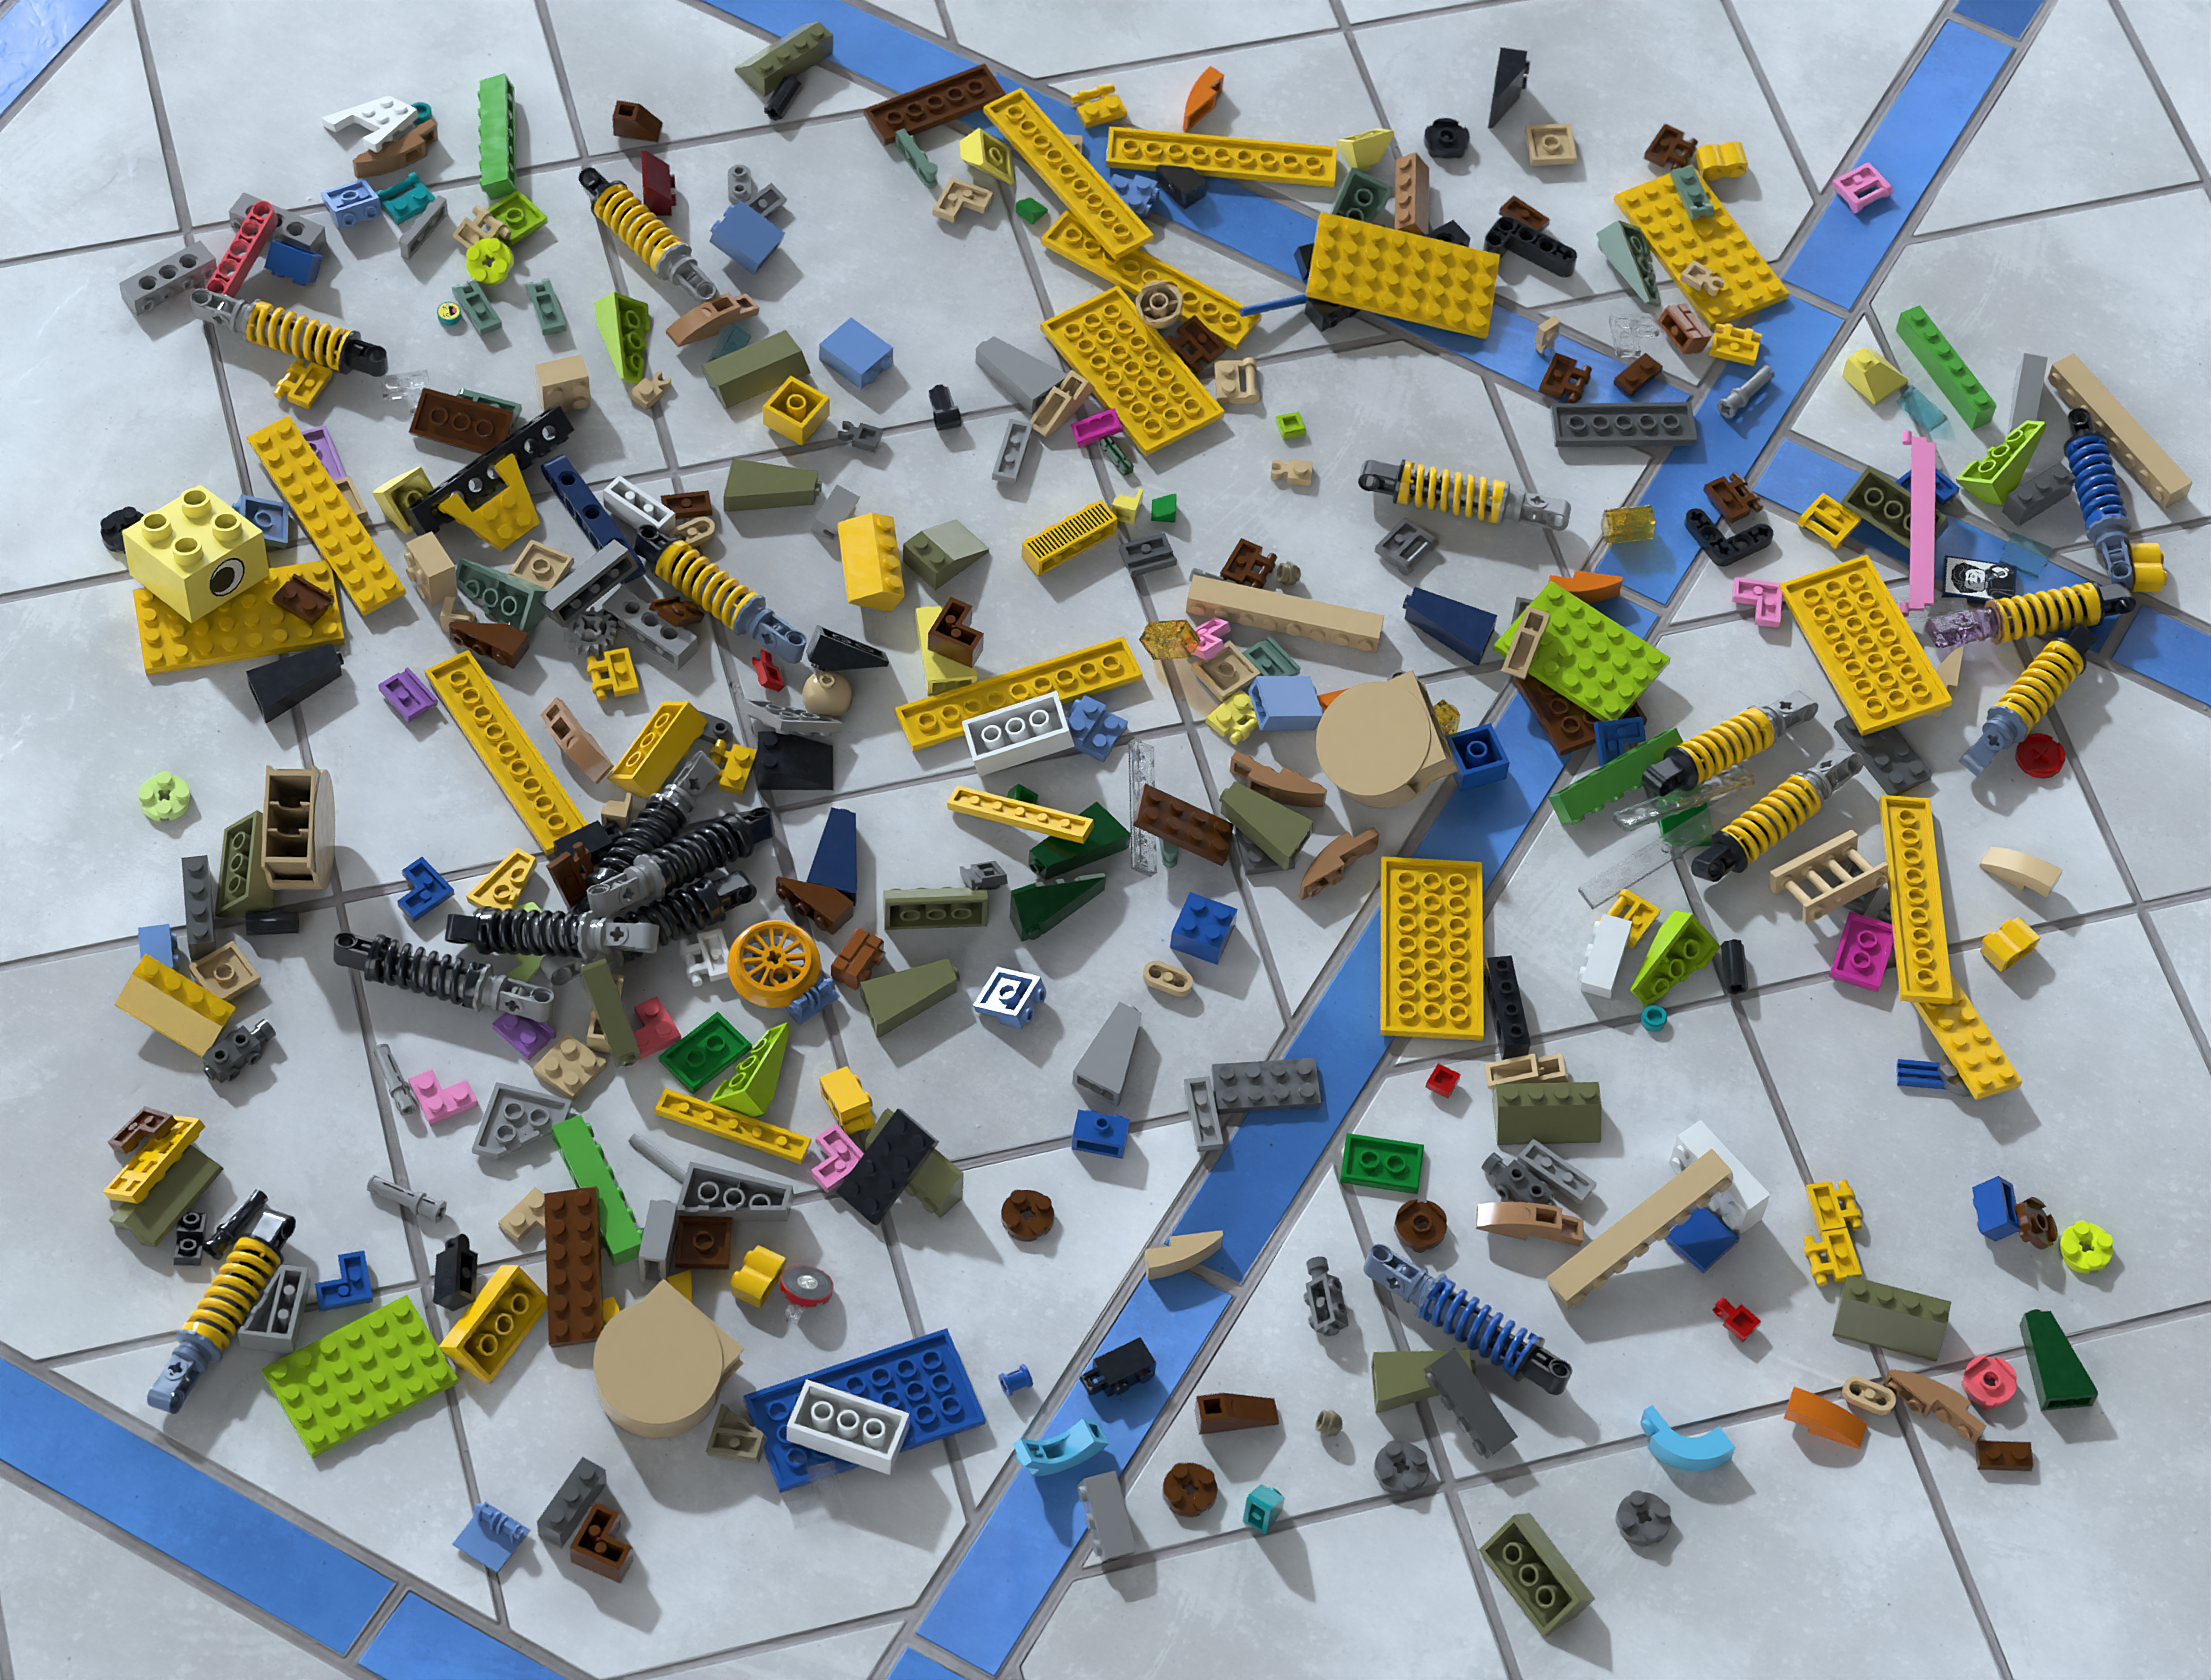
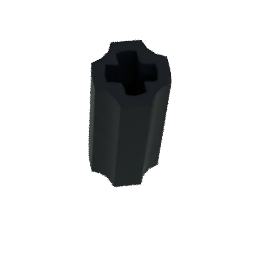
(783, 97)
(272, 922)
(1734, 966)

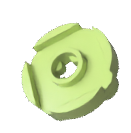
(164, 784)

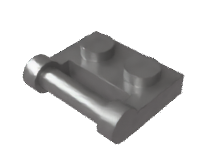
(1400, 540)

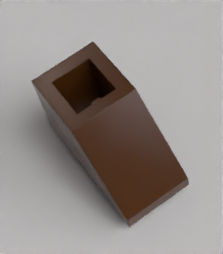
(635, 122)

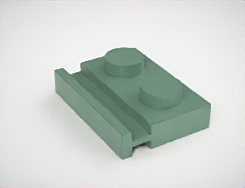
(1271, 659)

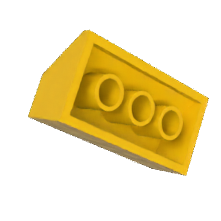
(871, 561)
(658, 748)
(175, 1006)
(495, 1323)

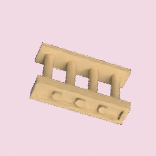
(1821, 858)

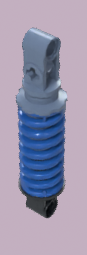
(2099, 495)
(1446, 1308)

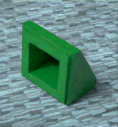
(1030, 210)
(1164, 508)
(1022, 794)

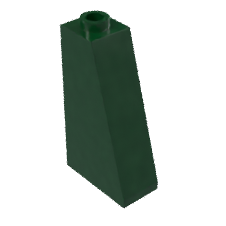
(1058, 855)
(2054, 1365)

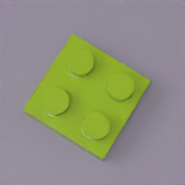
(519, 215)

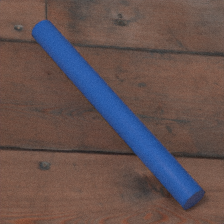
(1273, 305)

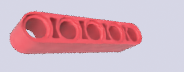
(244, 243)

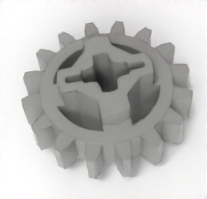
(590, 632)

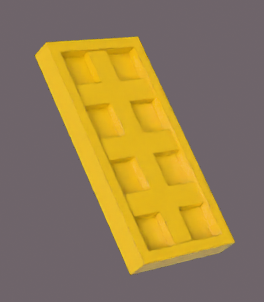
(153, 1161)

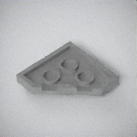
(790, 718)
(517, 1119)

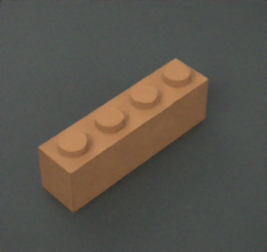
(1412, 195)

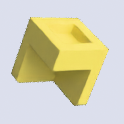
(1127, 508)

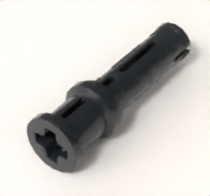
(228, 1232)

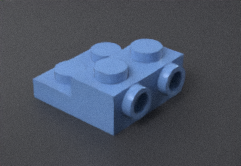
(1136, 193)
(352, 203)
(267, 516)
(1094, 728)
(1011, 997)

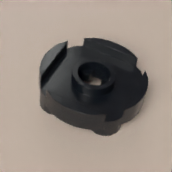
(1442, 148)
(114, 524)

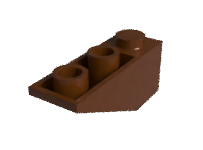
(494, 640)
(820, 903)
(1233, 1412)

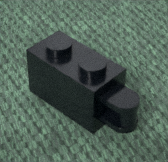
(594, 838)
(455, 1274)
(1120, 1369)

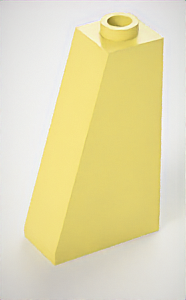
(939, 672)

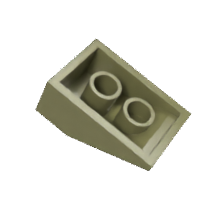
(942, 552)

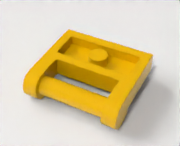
(1834, 516)
(1641, 914)

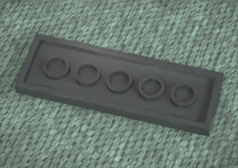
(1623, 424)

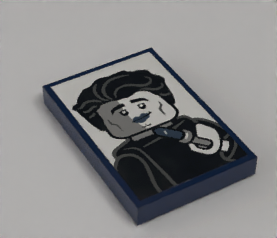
(1977, 580)

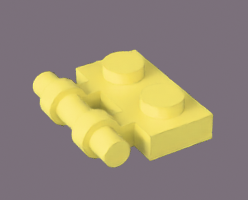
(1229, 716)

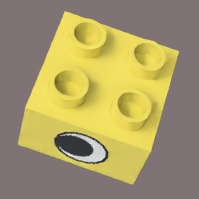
(195, 553)

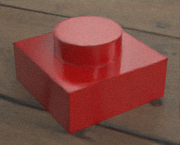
(1443, 1080)

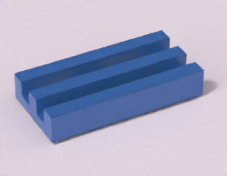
(1919, 1069)

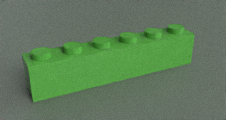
(497, 136)
(1945, 367)
(1611, 779)
(588, 1169)

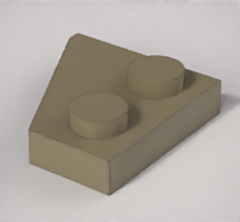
(735, 1438)

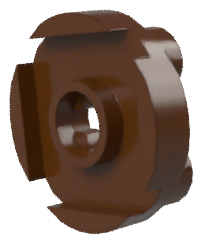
(1032, 1201)
(2035, 1224)
(1420, 1239)
(1189, 1474)

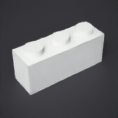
(637, 507)
(1605, 955)

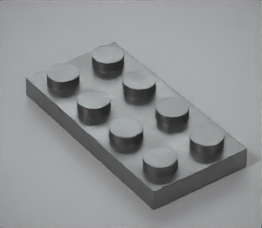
(1266, 1086)

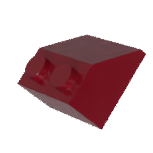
(657, 185)

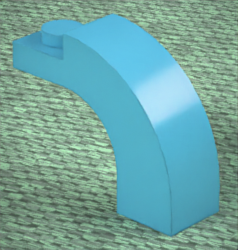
(1062, 1451)
(1685, 1452)

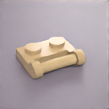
(1228, 384)

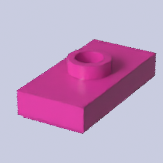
(1096, 427)

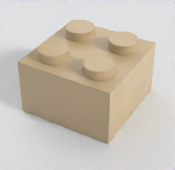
(563, 384)
(430, 569)

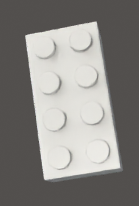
(1018, 733)
(1744, 1200)
(848, 1427)

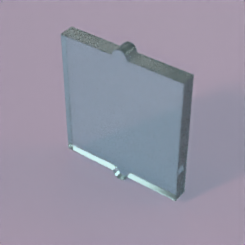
(2025, 554)

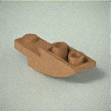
(397, 154)
(708, 317)
(575, 741)
(1286, 787)
(1330, 862)
(1527, 1219)
(1928, 1395)

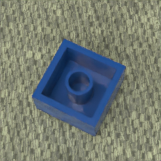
(1477, 757)
(1203, 928)

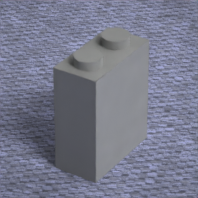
(658, 1241)

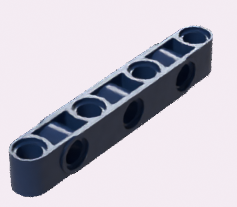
(586, 508)

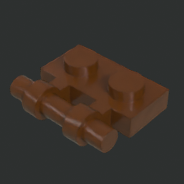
(1664, 146)
(1200, 340)
(1558, 376)
(1728, 501)
(1243, 559)
(567, 875)

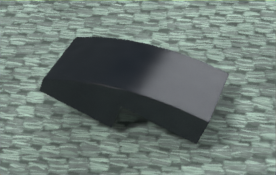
(190, 1237)

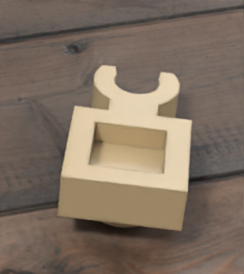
(1701, 276)
(1547, 334)
(647, 392)
(1296, 472)

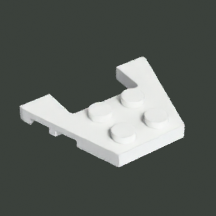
(381, 116)

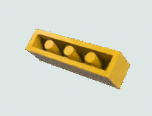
(1069, 537)

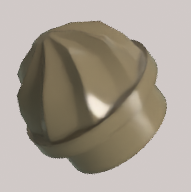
(1288, 573)
(1328, 1423)

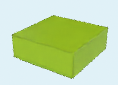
(1290, 425)

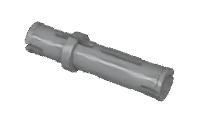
(398, 1088)

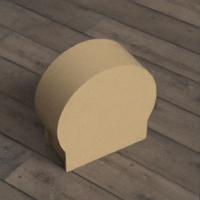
(1383, 742)
(298, 829)
(662, 1365)

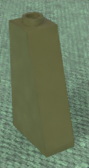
(767, 486)
(1266, 823)
(907, 993)
(610, 1013)
(1400, 1377)

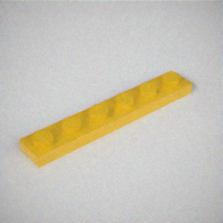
(1020, 814)
(733, 1126)

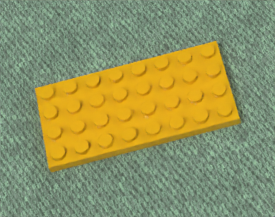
(1710, 241)
(1403, 275)
(1132, 370)
(239, 628)
(1865, 645)
(1431, 949)

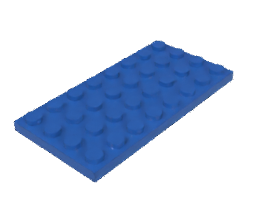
(913, 1377)

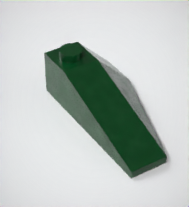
(1040, 907)

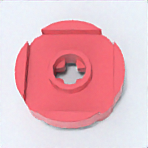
(1982, 1394)

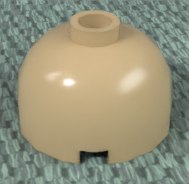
(1159, 304)
(827, 694)

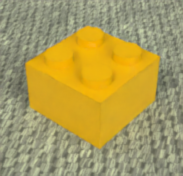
(796, 410)

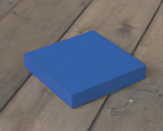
(1702, 1239)

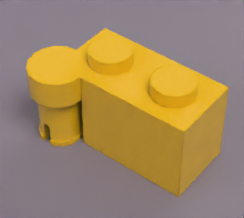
(847, 1100)

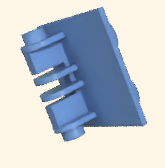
(813, 1001)
(491, 1536)

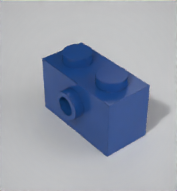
(293, 261)
(1100, 1133)
(1995, 1208)

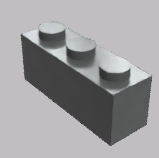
(2038, 494)
(571, 1502)

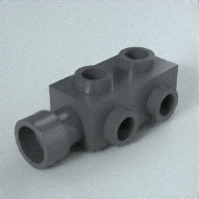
(236, 1051)
(1517, 1182)
(1325, 1299)

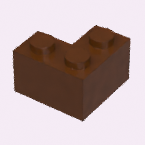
(953, 636)
(597, 1547)

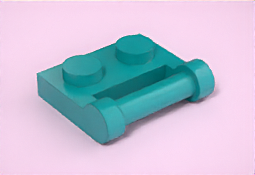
(408, 204)

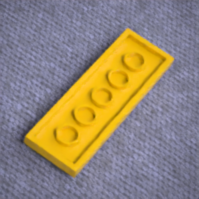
(1969, 1045)

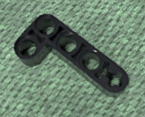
(1530, 244)

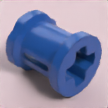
(1015, 1380)

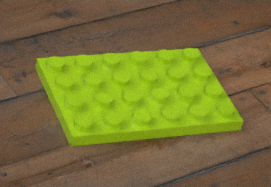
(1589, 656)
(359, 1376)

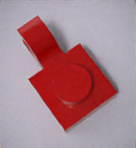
(768, 674)
(1738, 1321)

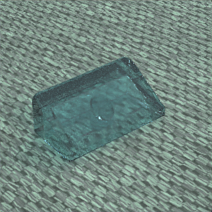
(730, 341)
(1921, 409)

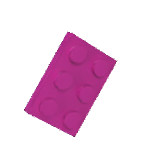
(1863, 952)

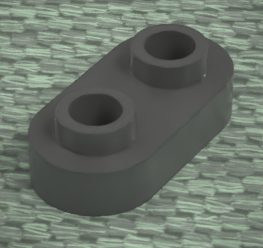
(711, 733)

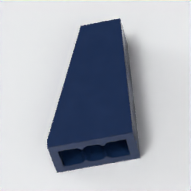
(1451, 623)
(836, 855)

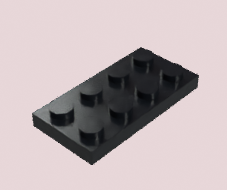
(887, 1166)

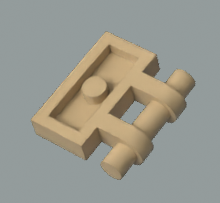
(470, 232)

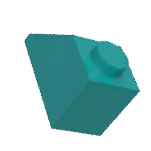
(1263, 1508)

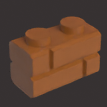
(1684, 329)
(858, 958)

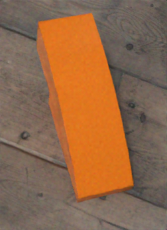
(1202, 97)
(1590, 586)
(1824, 1418)

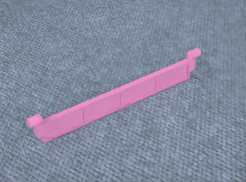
(1922, 523)

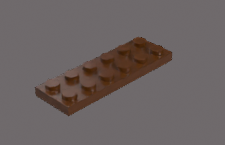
(934, 104)
(573, 1266)

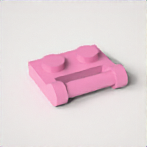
(1857, 182)

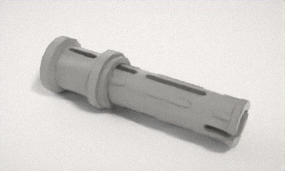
(1740, 396)
(417, 1202)

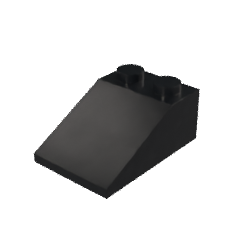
(1508, 82)
(839, 652)
(793, 763)

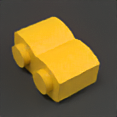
(1721, 160)
(2147, 567)
(2009, 944)
(758, 1276)

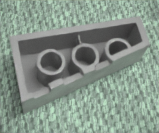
(725, 1193)

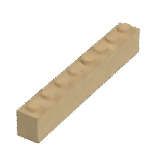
(2123, 432)
(1284, 613)
(1640, 1229)

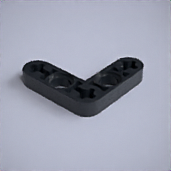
(1726, 546)

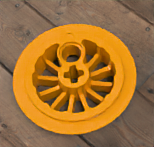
(777, 994)

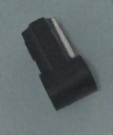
(944, 412)

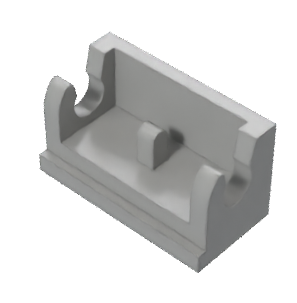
(835, 510)

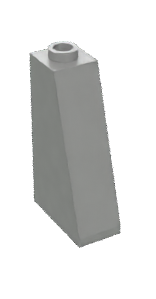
(1018, 373)
(2027, 390)
(1109, 1056)

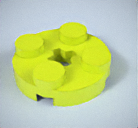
(500, 267)
(2088, 1234)

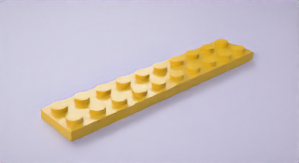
(1223, 156)
(1068, 174)
(1138, 268)
(326, 515)
(1071, 675)
(505, 749)
(1915, 900)

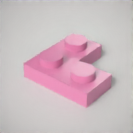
(1762, 594)
(1211, 635)
(438, 1102)
(842, 1158)

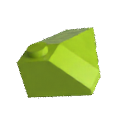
(623, 328)
(2003, 466)
(1675, 953)
(756, 1077)

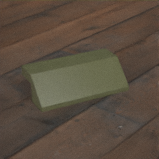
(755, 368)
(168, 1198)

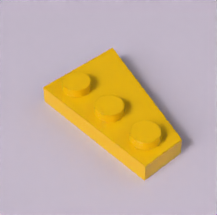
(505, 883)

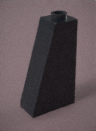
(293, 679)

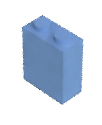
(746, 236)
(856, 353)
(1285, 703)

